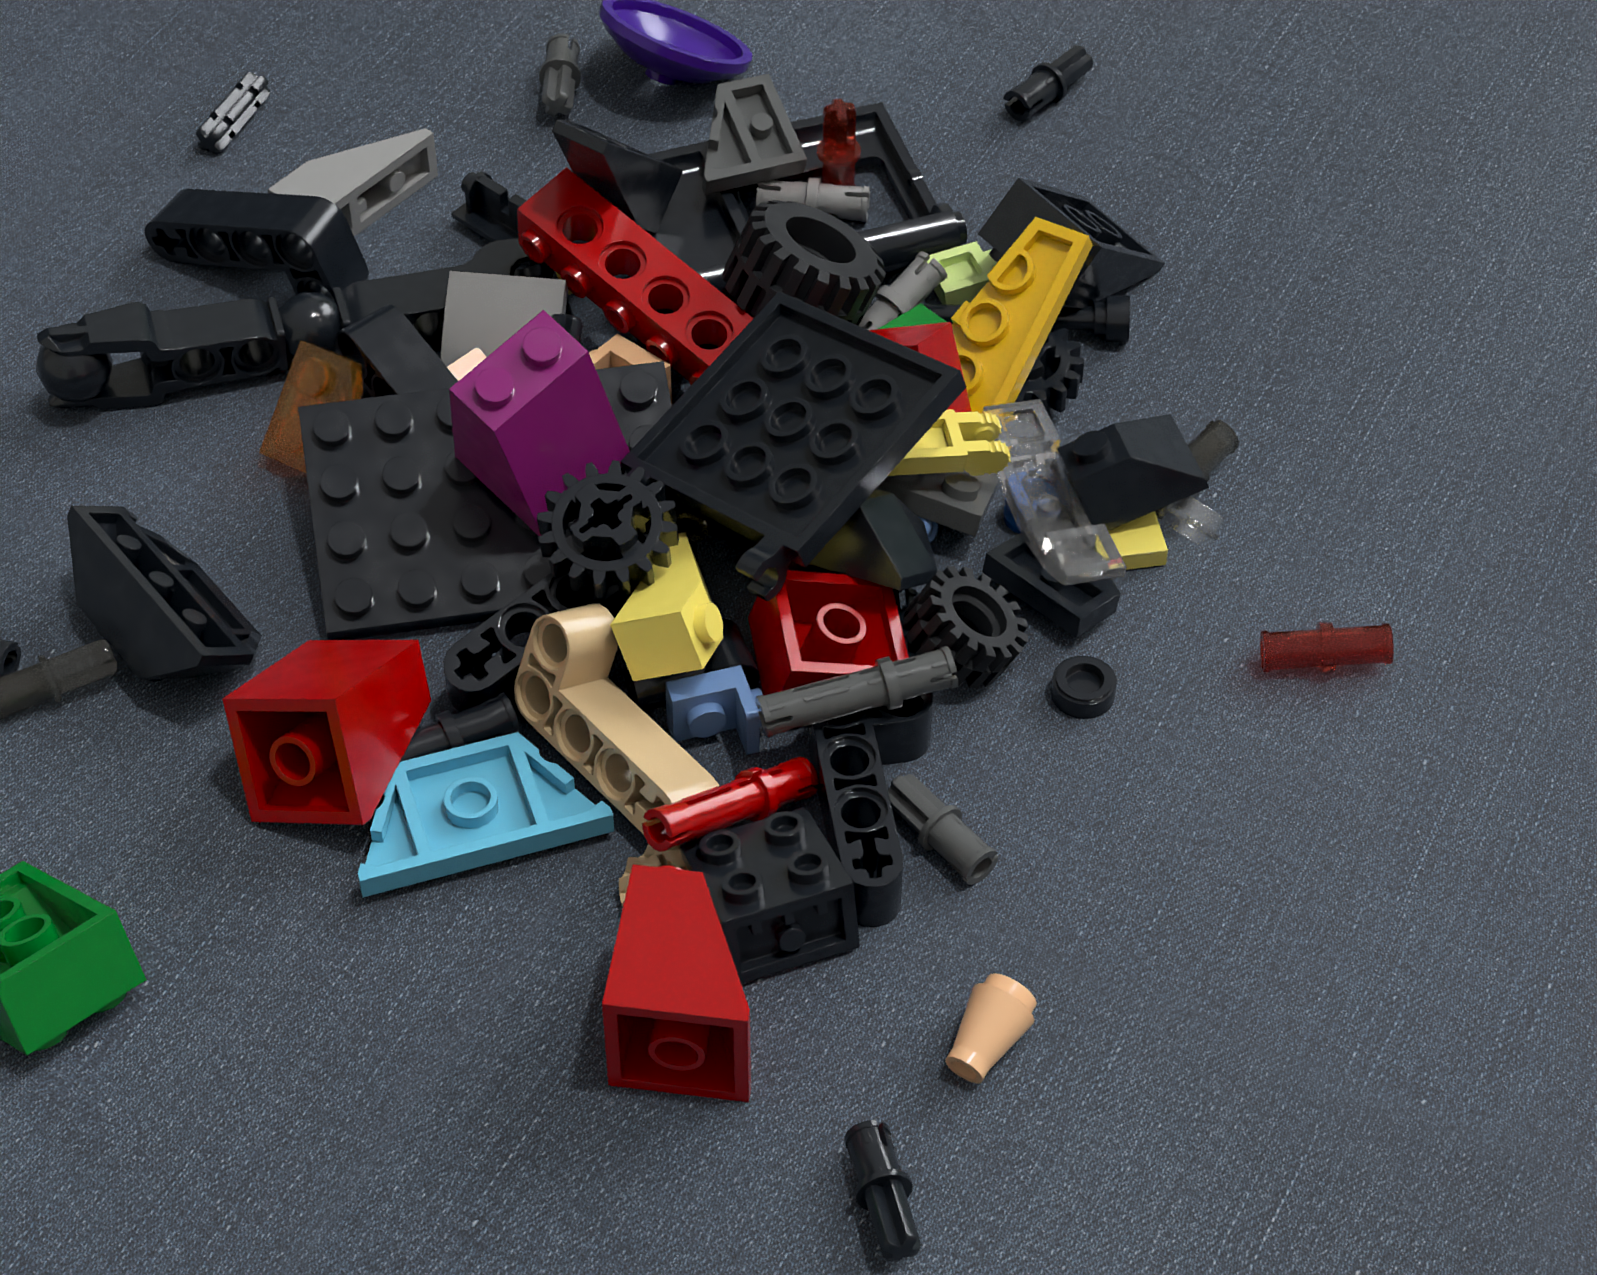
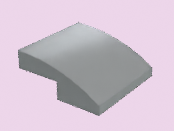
(491, 308)

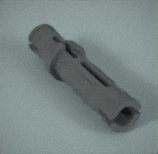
(858, 691)

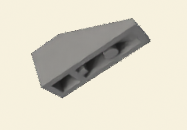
(367, 178)

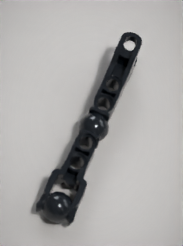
(237, 336)

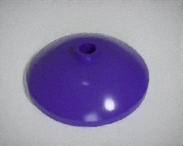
(674, 42)

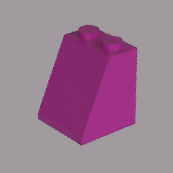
(534, 417)

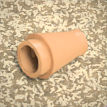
(991, 1024)

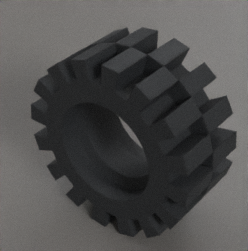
(968, 620)

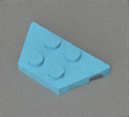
(474, 811)

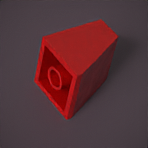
(327, 729)
(674, 993)

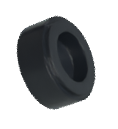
(1083, 687)

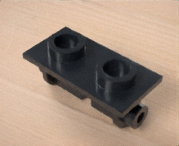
(488, 208)

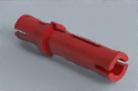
(751, 796)

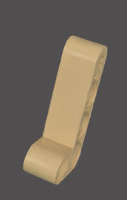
(593, 723)

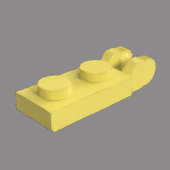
(958, 444)

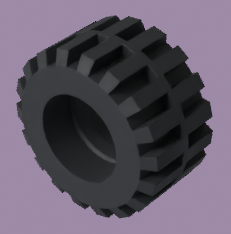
(803, 256)

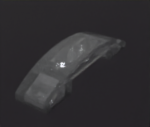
(1046, 502)

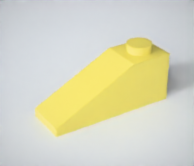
(671, 622)

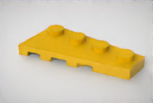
(1015, 311)

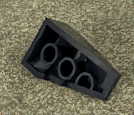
(621, 174)

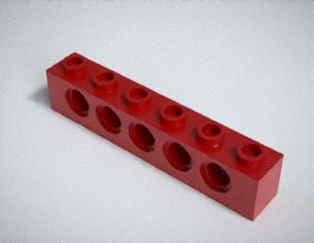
(616, 245)

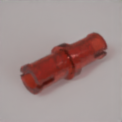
(1326, 647)

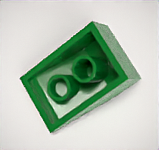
(57, 958)

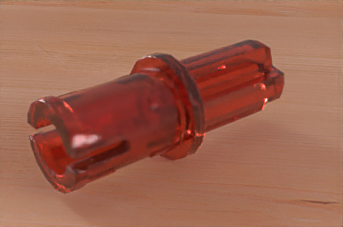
(839, 146)

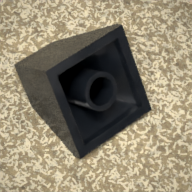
(1131, 469)

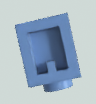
(714, 704)

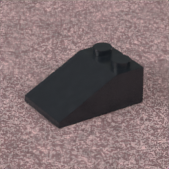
(1114, 259)

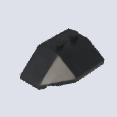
(876, 544)
(153, 599)

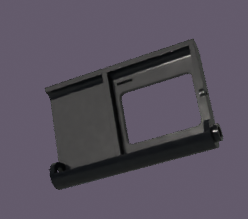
(706, 227)

